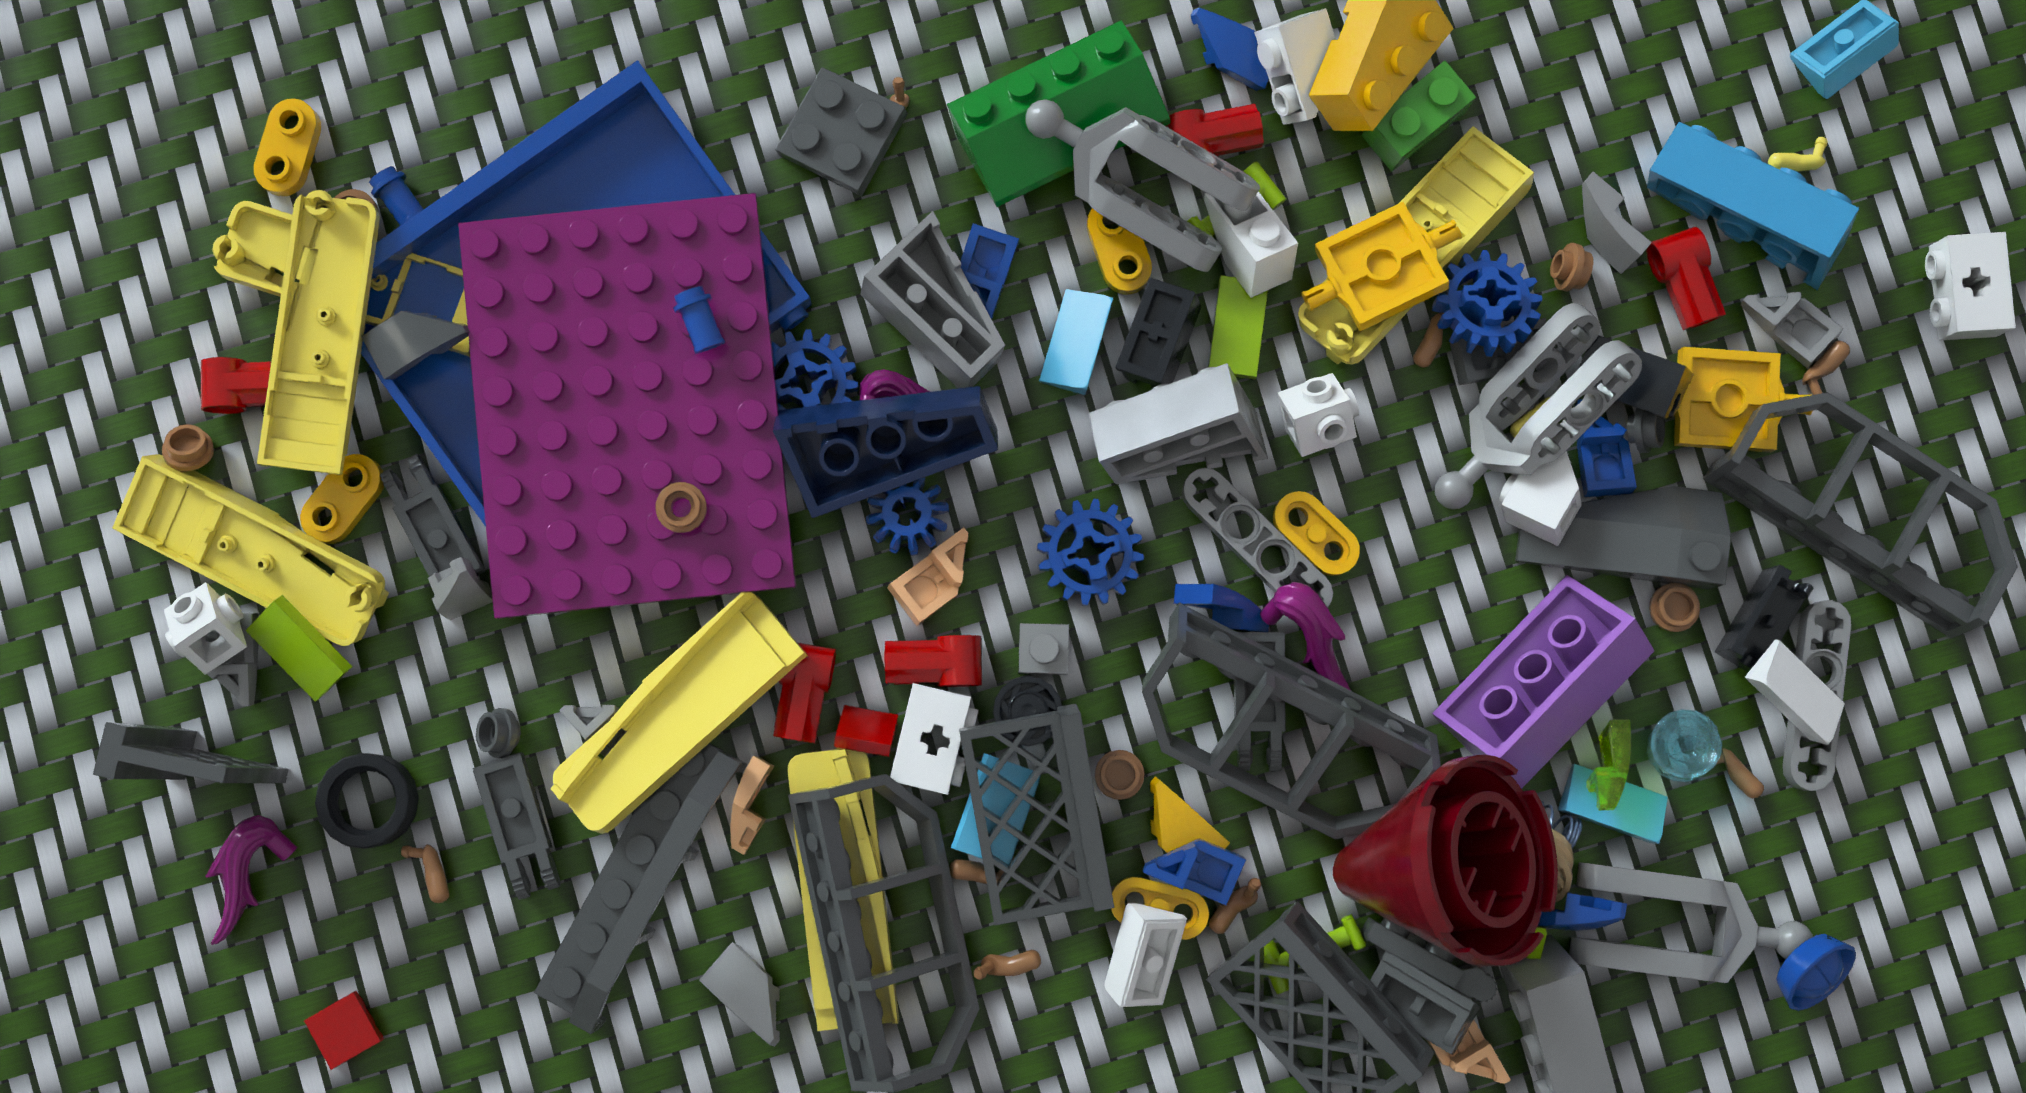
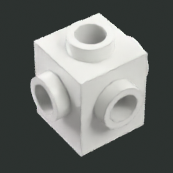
(1318, 414)
(205, 627)

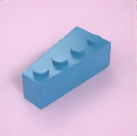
(1754, 200)

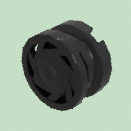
(1024, 698)

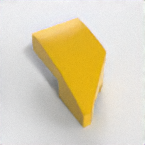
(1177, 822)

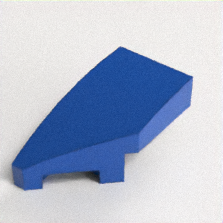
(1231, 48)
(987, 263)
(1605, 460)
(1226, 605)
(1199, 868)
(1584, 913)

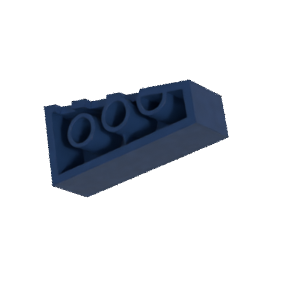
(881, 443)

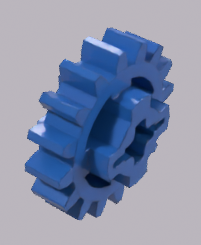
(1480, 308)
(827, 374)
(1083, 531)

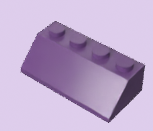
(1545, 679)

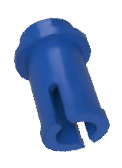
(395, 194)
(698, 319)

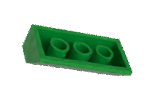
(1083, 79)

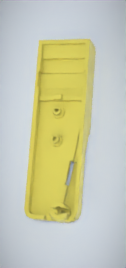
(1474, 187)
(260, 243)
(319, 334)
(248, 549)
(678, 712)
(824, 770)

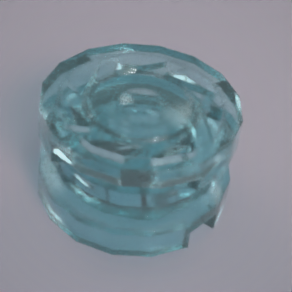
(1684, 746)

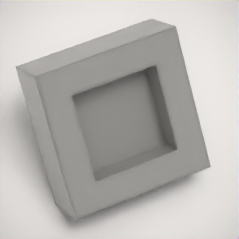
(1043, 649)

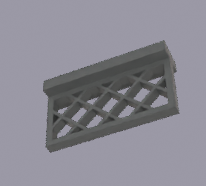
(168, 753)
(1080, 811)
(1341, 984)

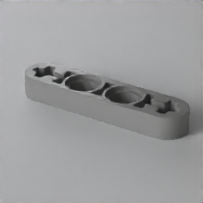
(1262, 535)
(1837, 659)

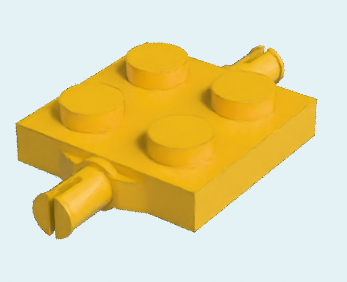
(1382, 266)
(1725, 394)

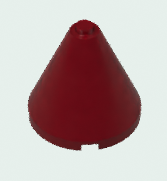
(1459, 863)

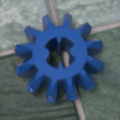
(915, 530)

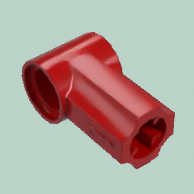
(1221, 130)
(1683, 266)
(233, 384)
(945, 661)
(804, 694)

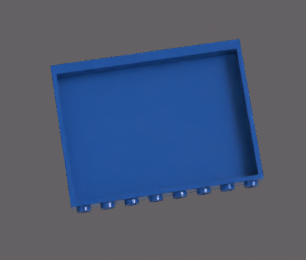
(600, 153)

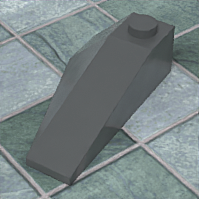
(1643, 536)

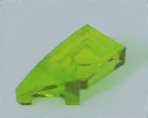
(1615, 756)

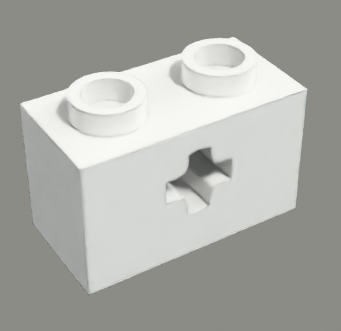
(1975, 262)
(925, 710)

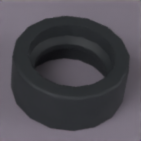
(329, 791)

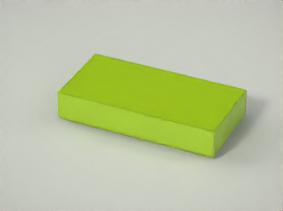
(1237, 328)
(298, 648)

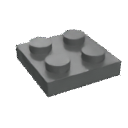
(841, 131)

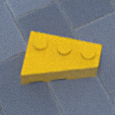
(1376, 59)

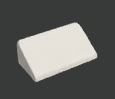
(1797, 693)
(1144, 955)

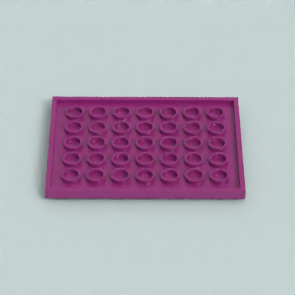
(603, 404)

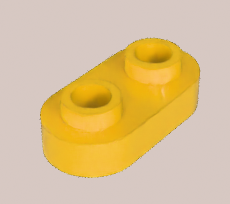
(292, 146)
(1114, 246)
(345, 502)
(1318, 530)
(1162, 897)

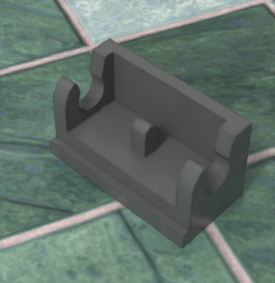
(1424, 1002)

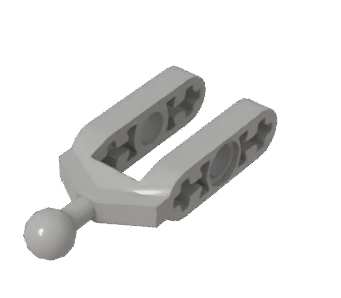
(1164, 148)
(1528, 451)
(1734, 933)

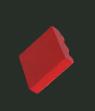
(866, 730)
(343, 1030)

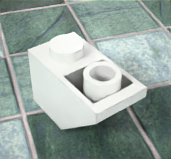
(1292, 59)
(1253, 244)
(1543, 501)

